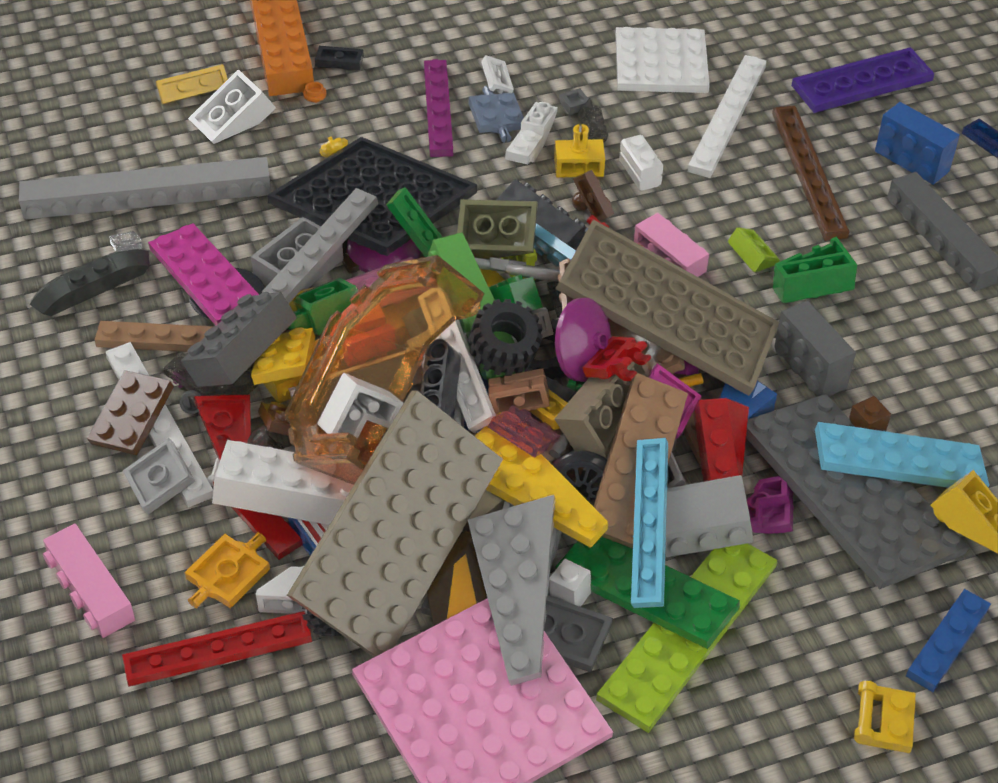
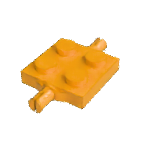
(227, 570)

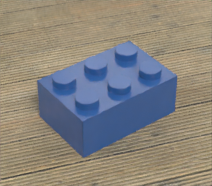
(916, 142)

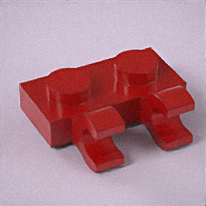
(616, 358)

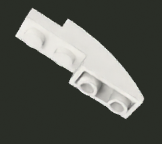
(533, 133)

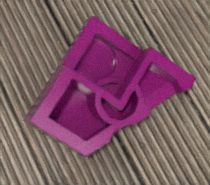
(771, 506)

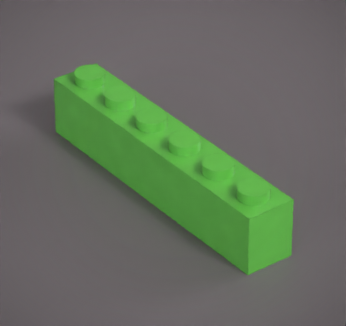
(458, 254)

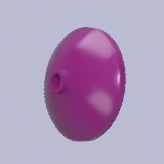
(371, 260)
(579, 336)

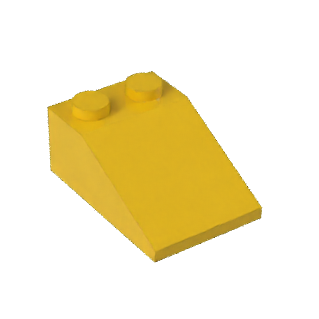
(970, 510)

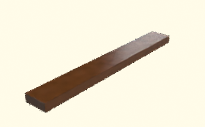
(810, 173)

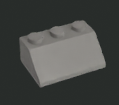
(707, 516)

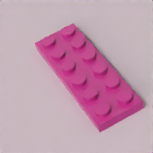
(201, 270)

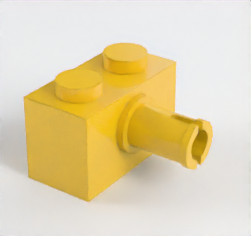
(579, 155)

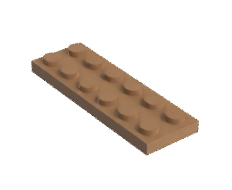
(649, 412)

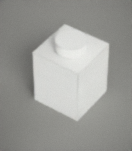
(570, 583)

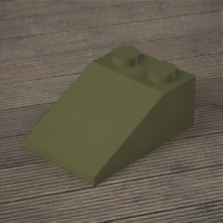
(498, 227)

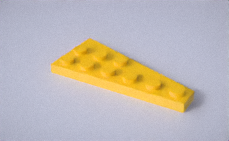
(528, 478)

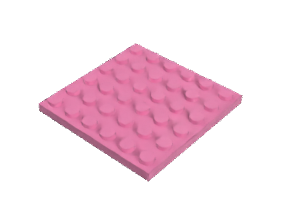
(462, 720)

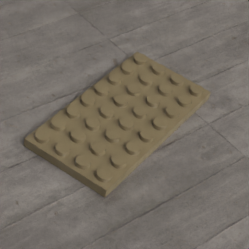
(670, 307)
(396, 526)

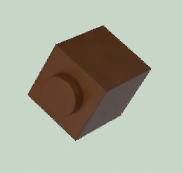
(870, 415)

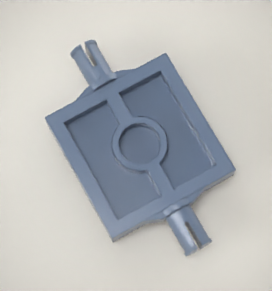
(496, 113)

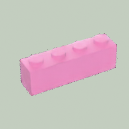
(88, 580)

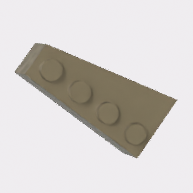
(595, 411)

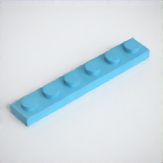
(650, 523)

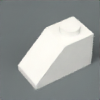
(272, 595)

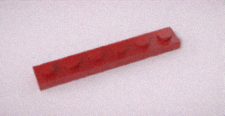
(216, 648)

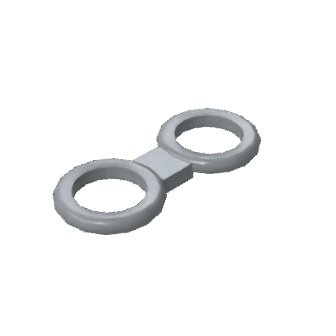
(517, 268)

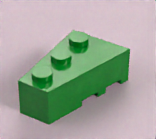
(815, 274)

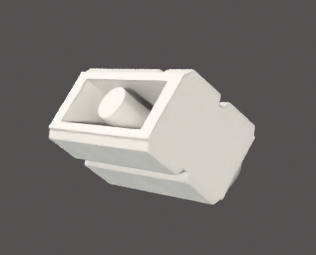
(641, 162)

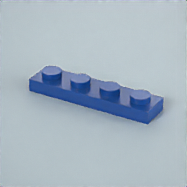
(948, 640)

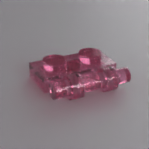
(524, 430)

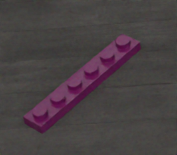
(438, 108)

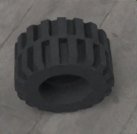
(510, 319)

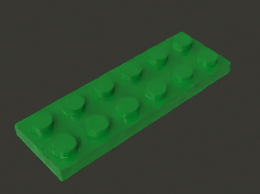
(689, 605)

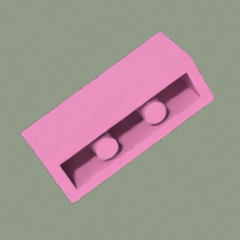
(671, 244)

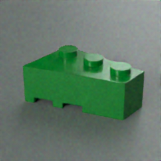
(518, 290)

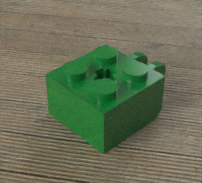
(320, 303)

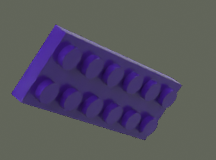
(862, 79)

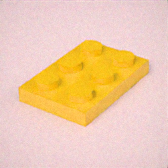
(285, 356)

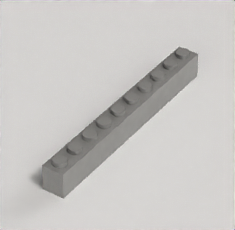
(144, 188)

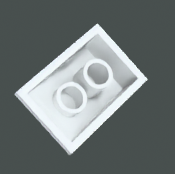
(232, 109)

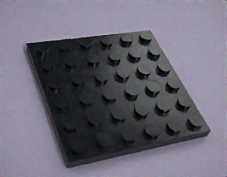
(380, 173)

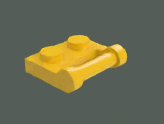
(895, 718)

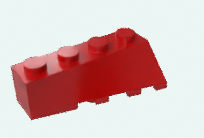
(721, 437)

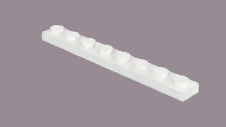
(727, 117)
(126, 358)

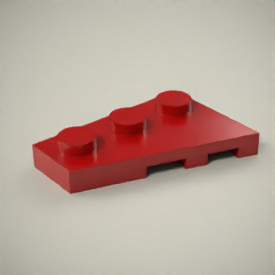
(225, 419)

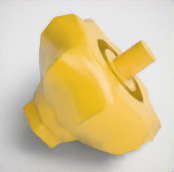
(333, 146)

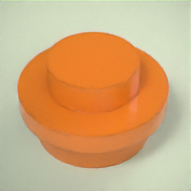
(314, 92)

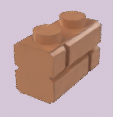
(523, 390)

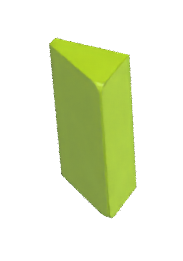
(752, 249)

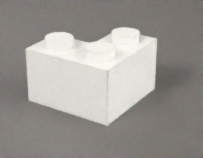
(355, 403)

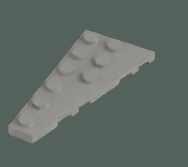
(515, 570)

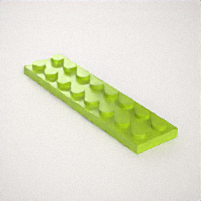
(666, 661)

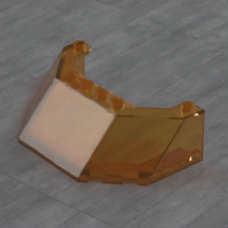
(379, 342)

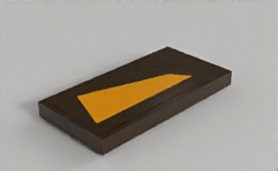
(457, 581)

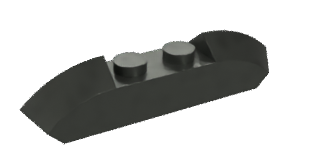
(90, 280)

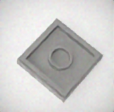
(158, 476)

